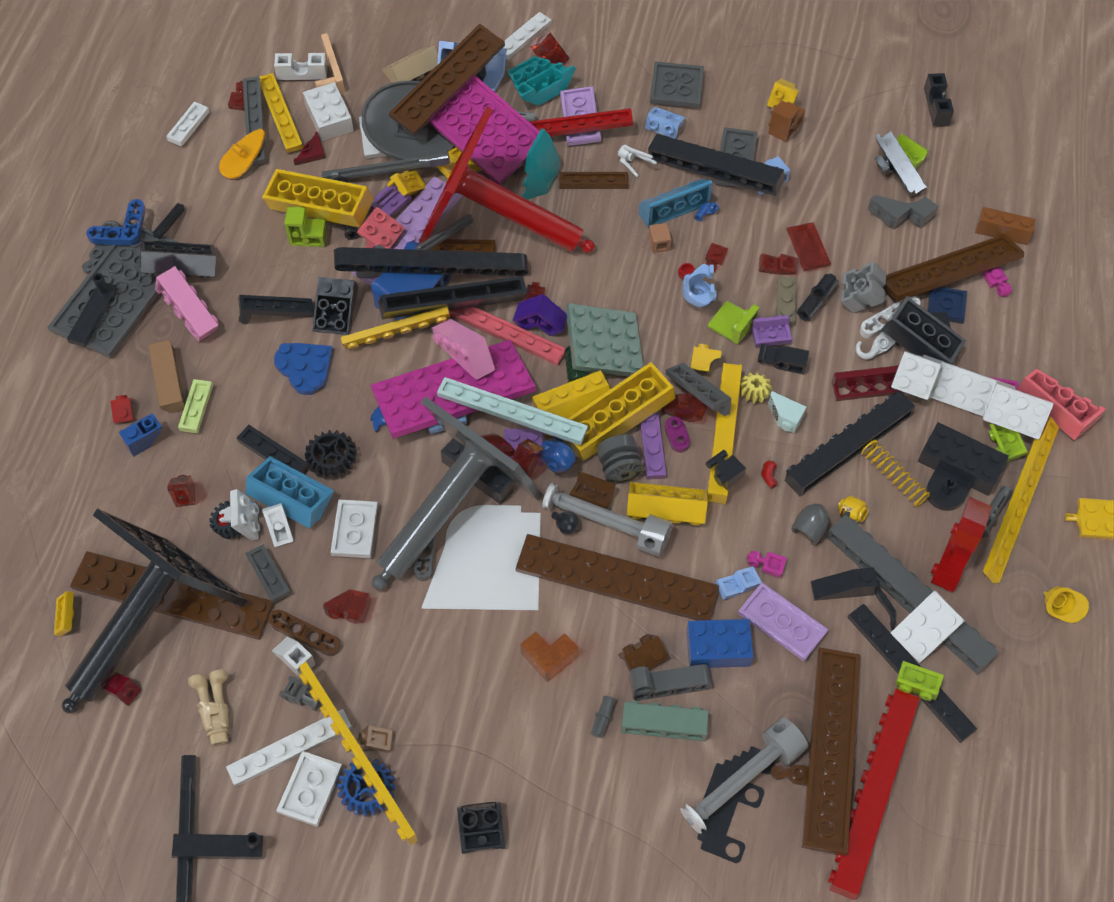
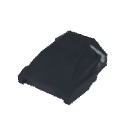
(481, 827)

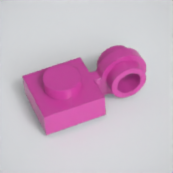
(997, 278)
(772, 563)

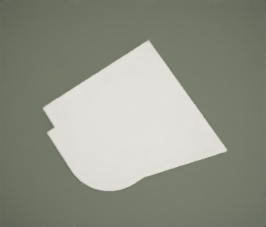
(482, 561)

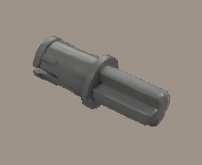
(603, 716)

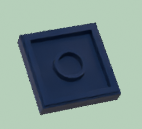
(950, 301)

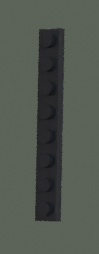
(895, 654)

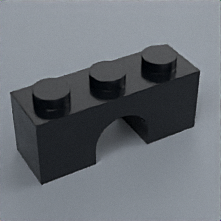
(940, 108)

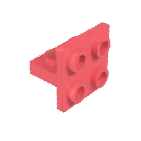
(380, 229)

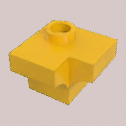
(783, 91)
(703, 357)

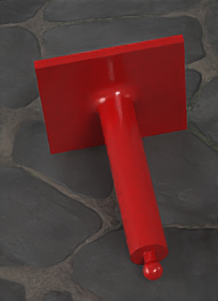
(503, 201)

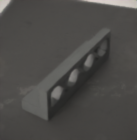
(700, 388)

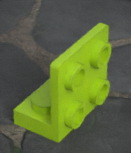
(733, 321)

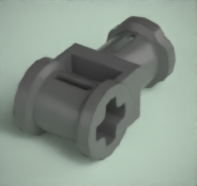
(298, 693)

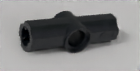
(817, 297)

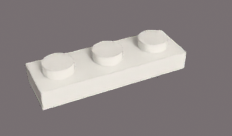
(187, 124)

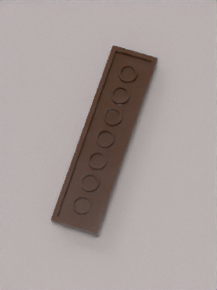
(446, 79)
(952, 267)

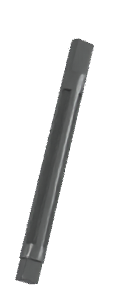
(389, 167)

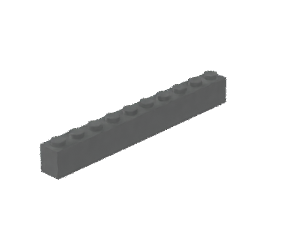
(907, 589)

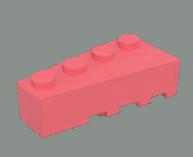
(1069, 410)

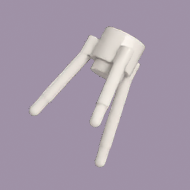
(628, 154)

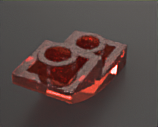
(778, 265)
(500, 443)

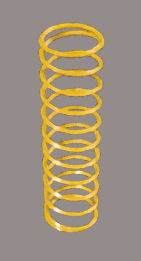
(891, 474)

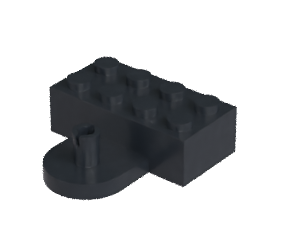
(958, 466)

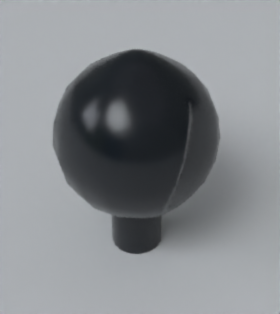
(566, 522)

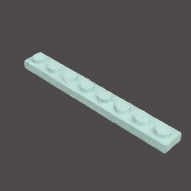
(512, 411)

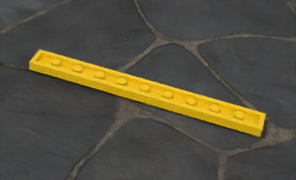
(1020, 502)
(360, 760)

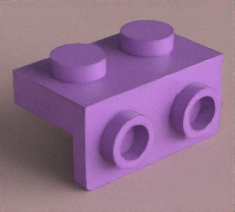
(771, 331)

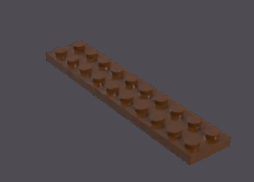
(617, 578)
(115, 579)
(831, 752)

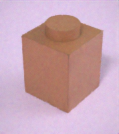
(659, 237)

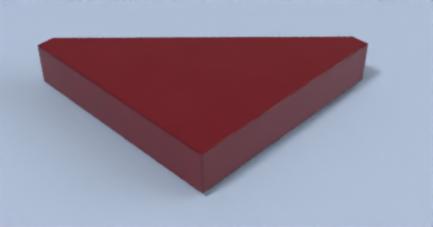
(311, 151)

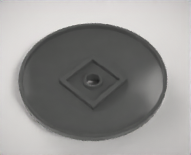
(390, 136)

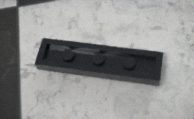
(267, 447)

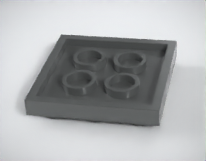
(676, 84)

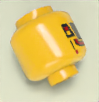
(853, 508)

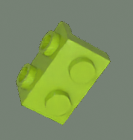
(913, 150)
(1008, 441)
(919, 680)

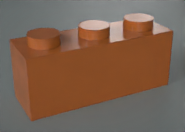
(997, 222)

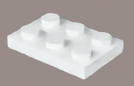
(354, 529)
(927, 626)
(309, 788)

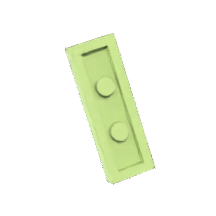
(195, 406)

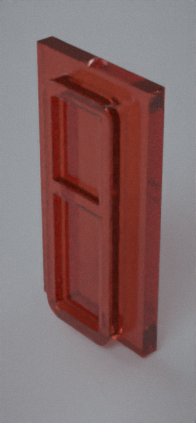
(808, 246)

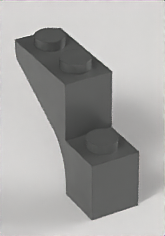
(896, 212)

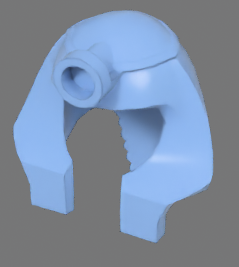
(696, 290)

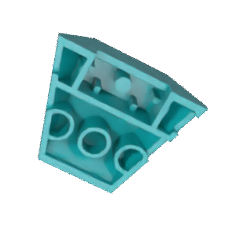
(539, 79)
(541, 166)

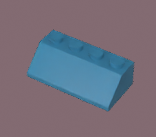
(675, 202)
(300, 495)

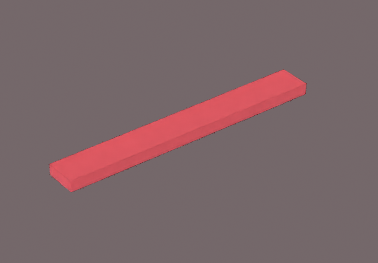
(507, 331)

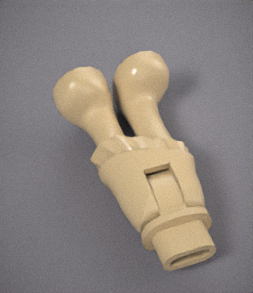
(215, 714)

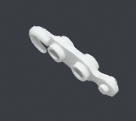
(880, 345)

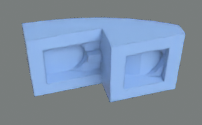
(739, 583)

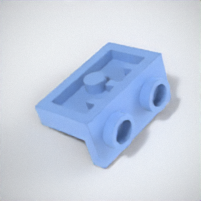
(664, 122)

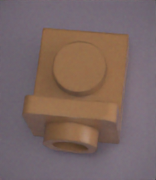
(375, 739)

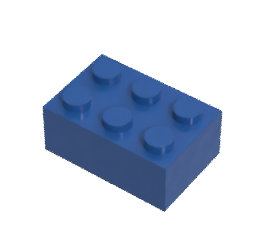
(719, 643)

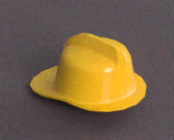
(1066, 604)

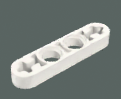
(874, 320)

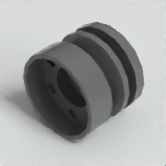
(620, 458)

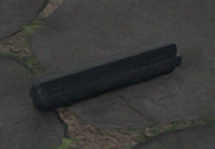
(168, 221)

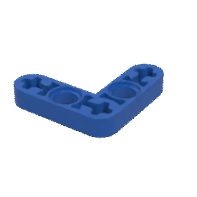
(102, 232)

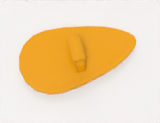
(241, 155)

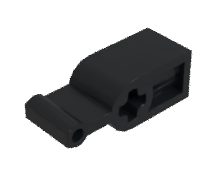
(784, 358)

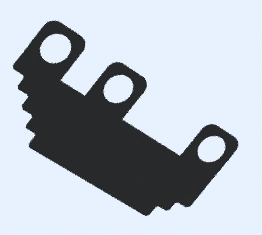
(714, 837)

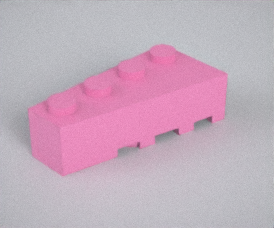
(186, 303)
(465, 347)

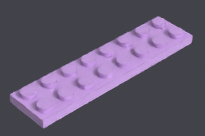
(417, 215)

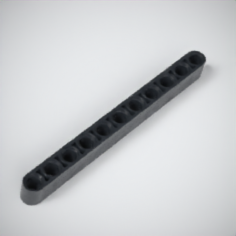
(430, 261)

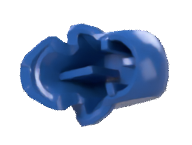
(557, 455)

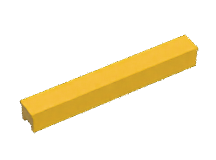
(725, 428)

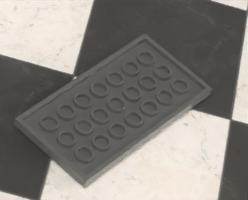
(134, 296)

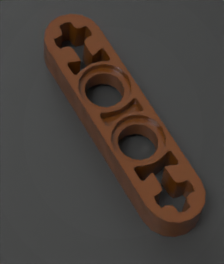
(305, 630)

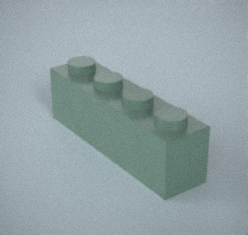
(664, 721)

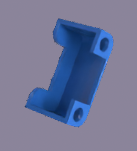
(403, 282)

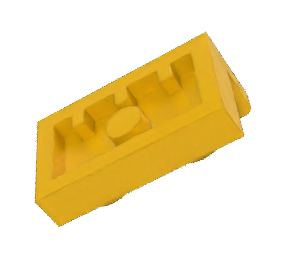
(407, 182)

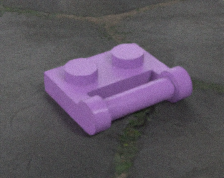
(391, 204)

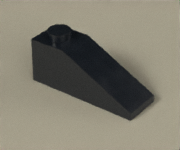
(845, 585)

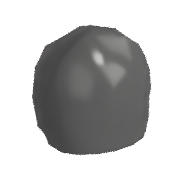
(812, 521)

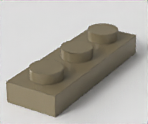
(786, 298)

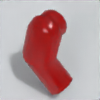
(766, 473)

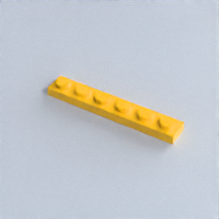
(280, 113)
(388, 330)

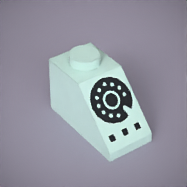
(786, 412)

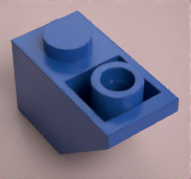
(141, 434)

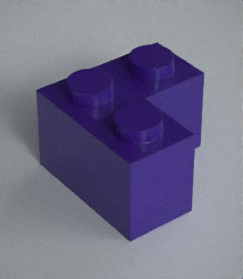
(542, 313)

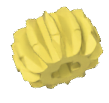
(755, 387)

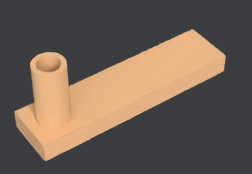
(337, 78)

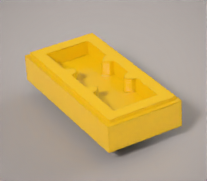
(64, 613)

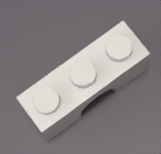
(289, 69)

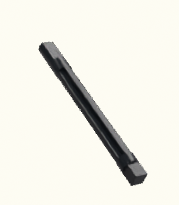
(186, 825)

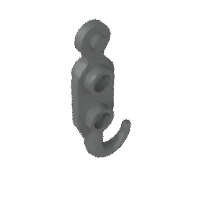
(99, 250)

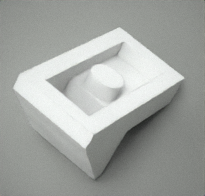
(277, 525)

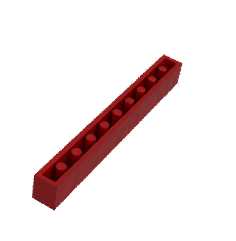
(874, 793)

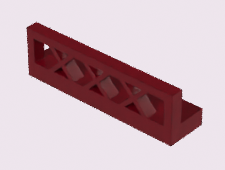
(864, 377)

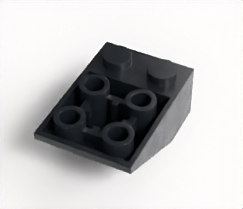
(334, 305)

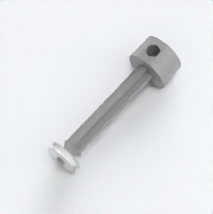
(652, 534)
(782, 742)

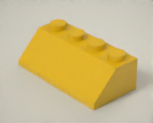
(571, 396)
(667, 502)

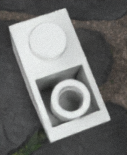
(293, 655)

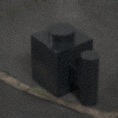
(727, 471)

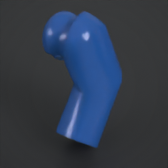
(706, 209)

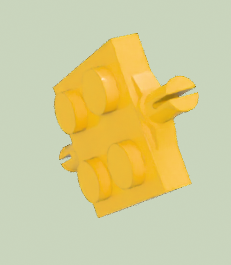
(1094, 518)

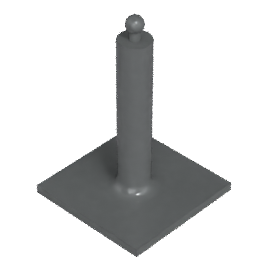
(447, 494)

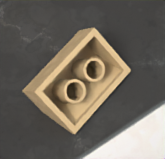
(412, 65)

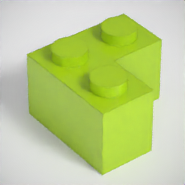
(304, 231)

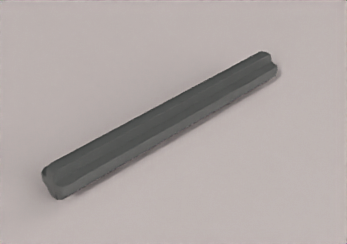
(445, 233)

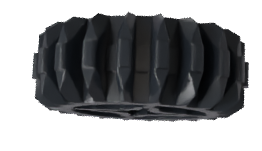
(331, 460)

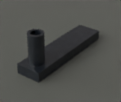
(274, 306)
(92, 311)
(217, 846)

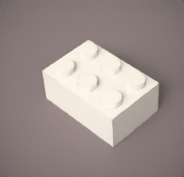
(328, 111)

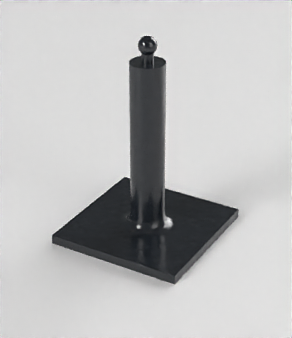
(166, 566)

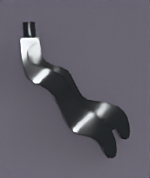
(887, 605)

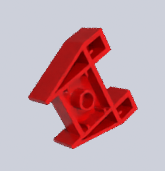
(962, 542)

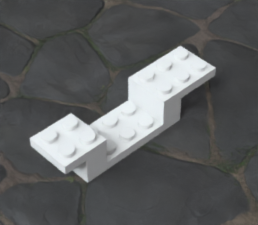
(972, 392)

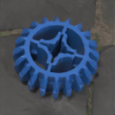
(360, 793)

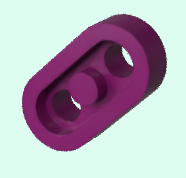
(677, 432)

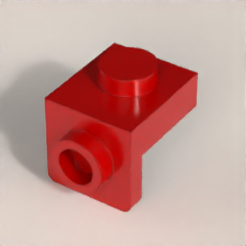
(122, 409)

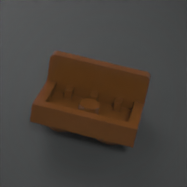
(593, 490)
(645, 653)

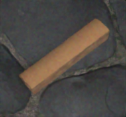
(167, 376)

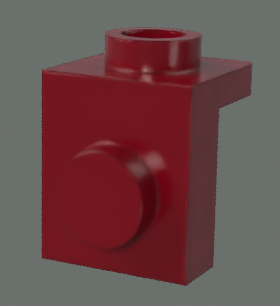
(122, 688)

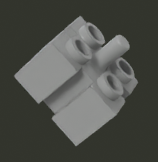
(863, 287)

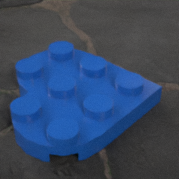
(304, 365)

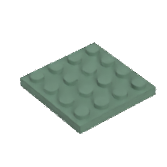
(604, 340)

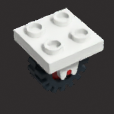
(236, 517)

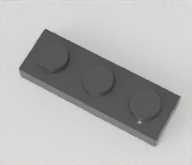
(268, 573)

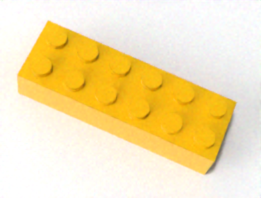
(321, 197)
(622, 408)

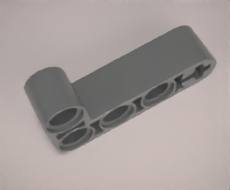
(668, 682)

